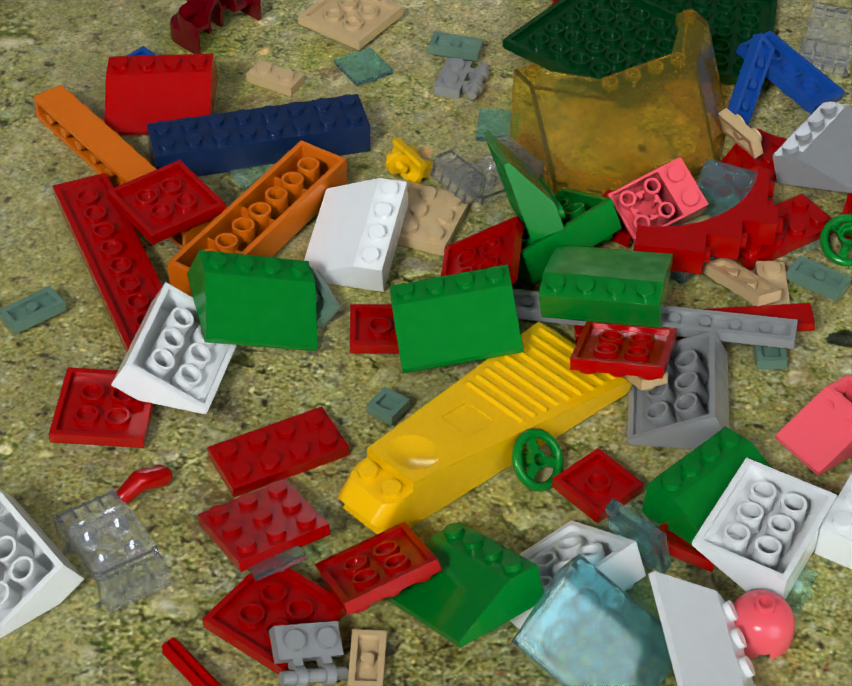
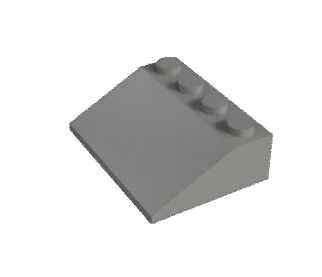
(819, 151)
(690, 404)

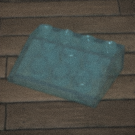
(593, 632)

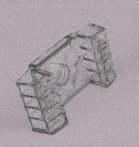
(829, 38)
(479, 178)
(113, 550)

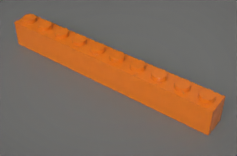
(97, 144)

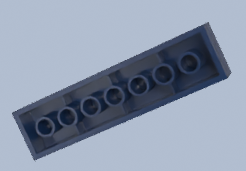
(259, 135)

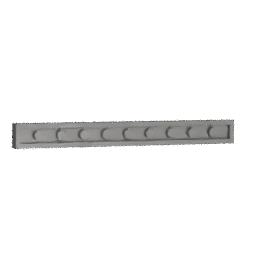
(691, 322)

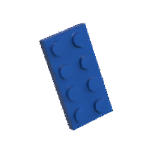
(797, 75)

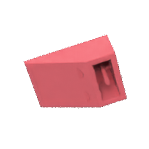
(659, 198)
(822, 429)

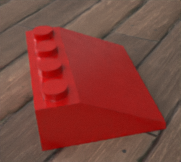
(158, 89)

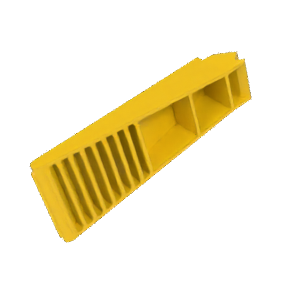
(472, 429)

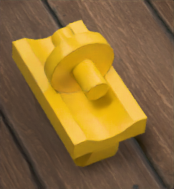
(406, 162)

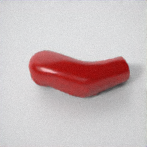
(144, 480)

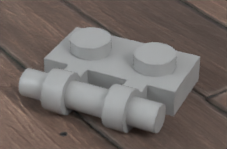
(454, 77)
(308, 642)

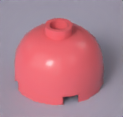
(765, 623)

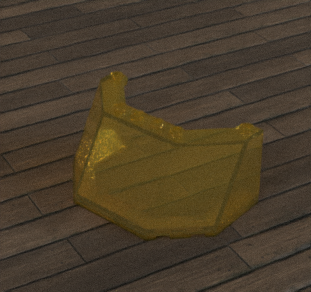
(627, 123)

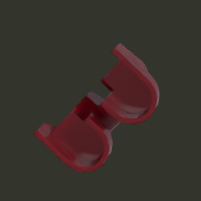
(197, 17)

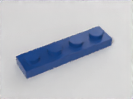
(751, 77)

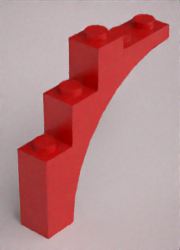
(721, 236)

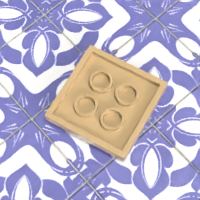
(350, 20)
(431, 218)

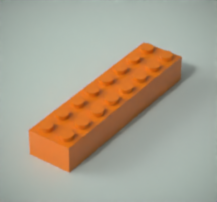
(267, 211)

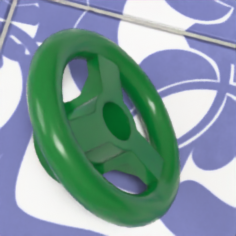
(841, 231)
(529, 461)

